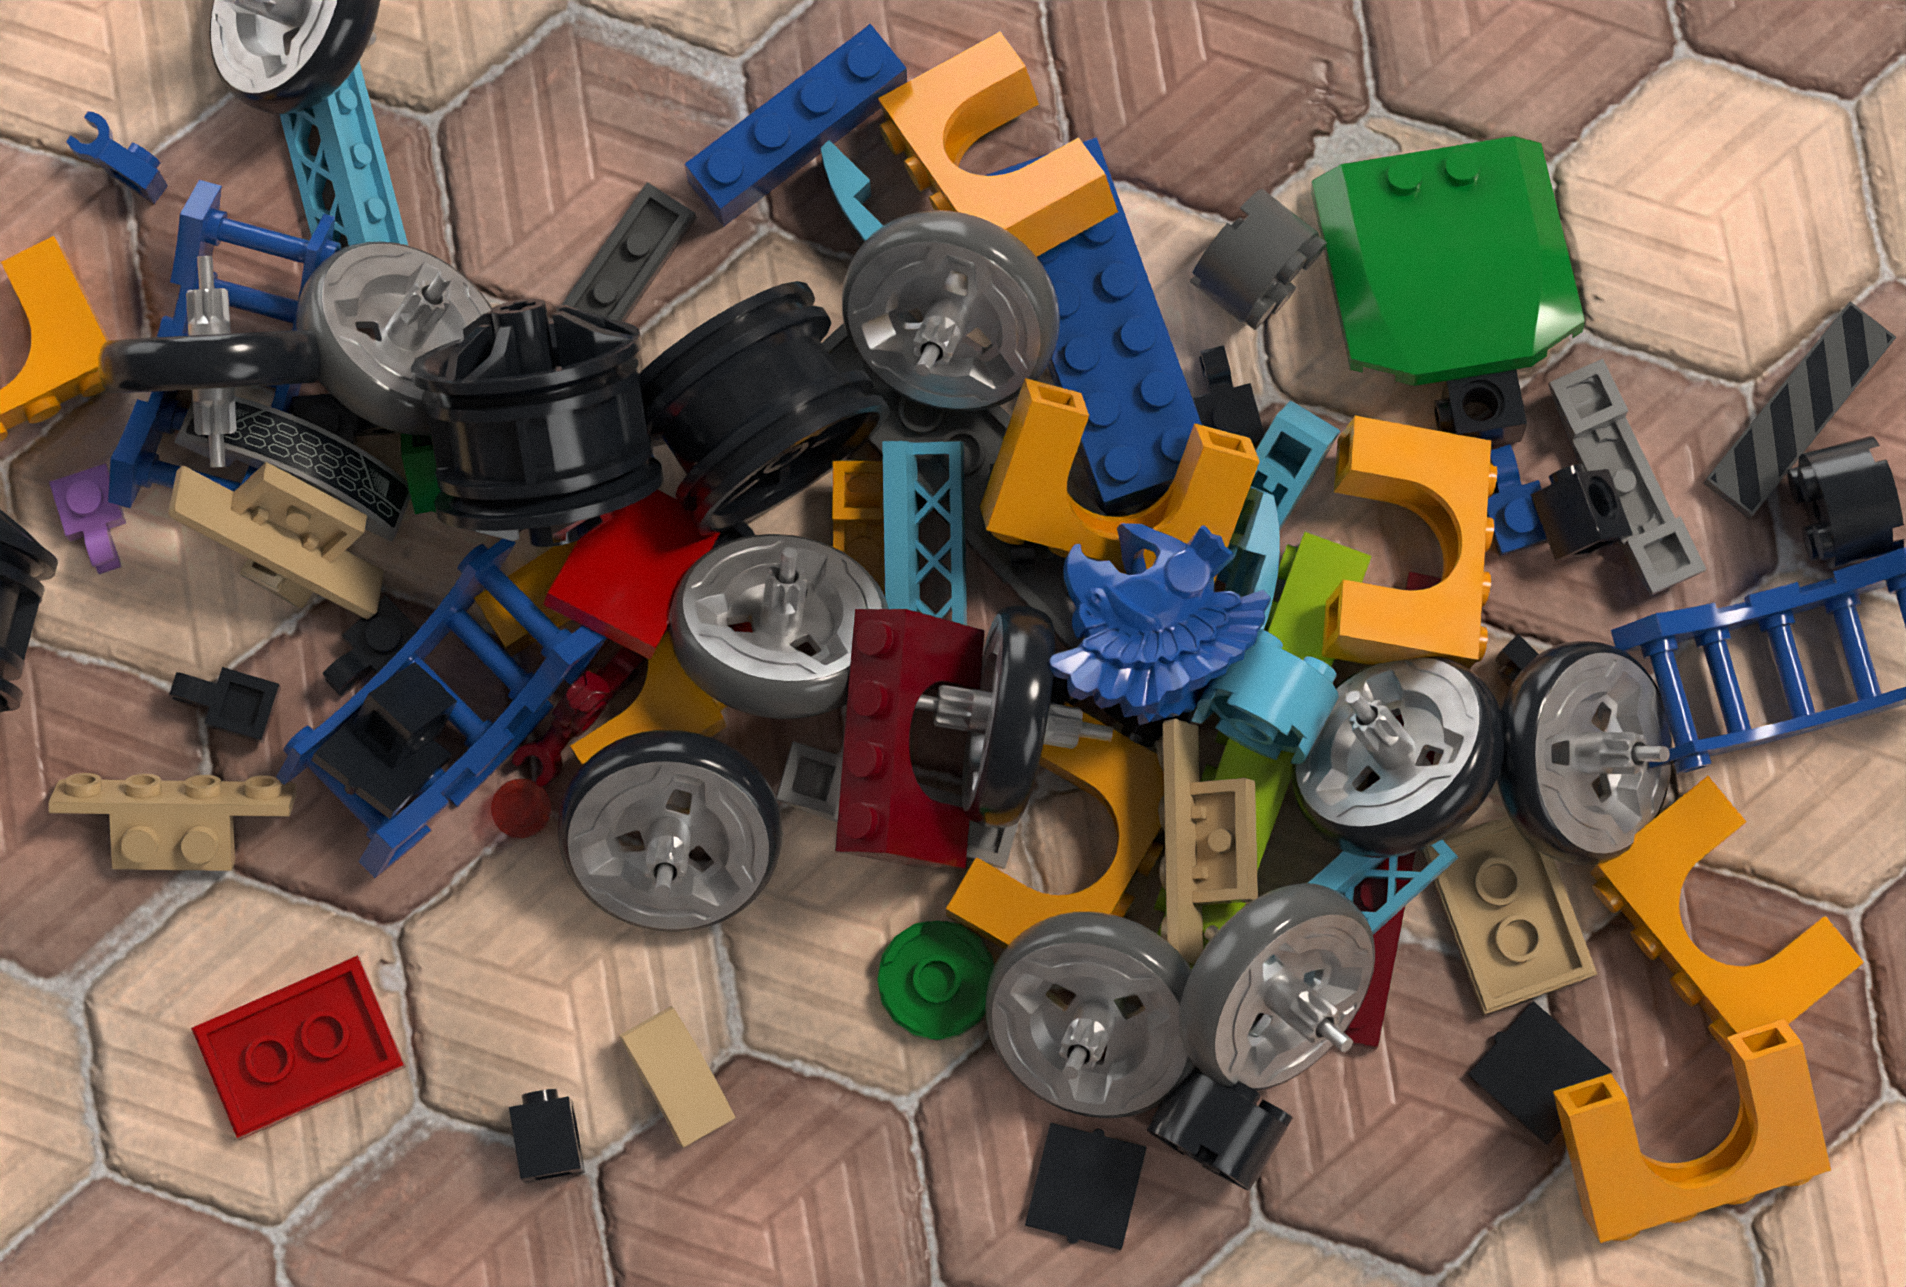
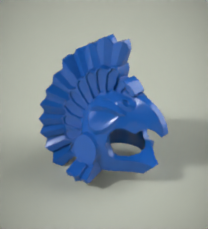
(1156, 630)

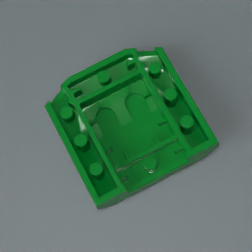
(1448, 260)

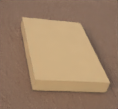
(1509, 917)

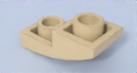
(677, 1076)

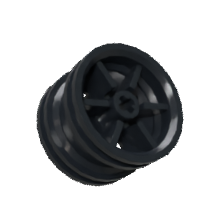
(756, 407)

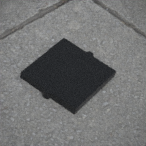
(370, 777)
(1530, 1064)
(1085, 1186)

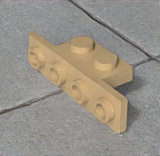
(285, 530)
(172, 821)
(1206, 839)

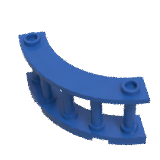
(199, 230)
(1773, 612)
(487, 742)

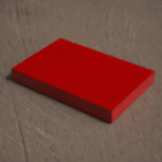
(628, 570)
(298, 1047)

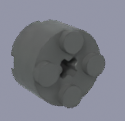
(1256, 259)

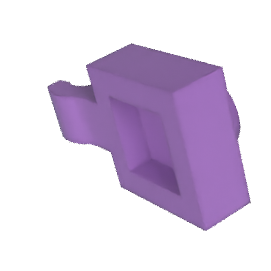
(89, 515)

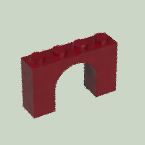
(880, 802)

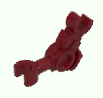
(579, 711)

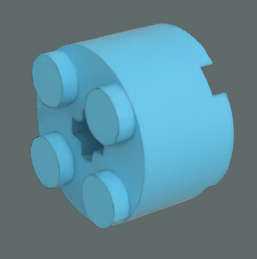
(1272, 699)

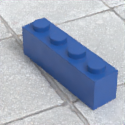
(795, 125)

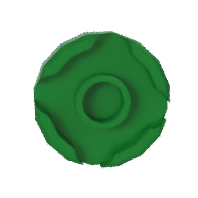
(935, 979)

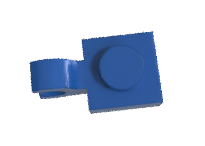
(130, 166)
(1512, 506)

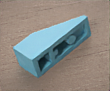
(1289, 460)

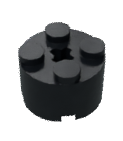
(1847, 503)
(1221, 1127)

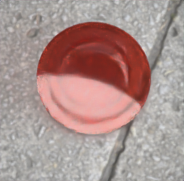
(521, 808)

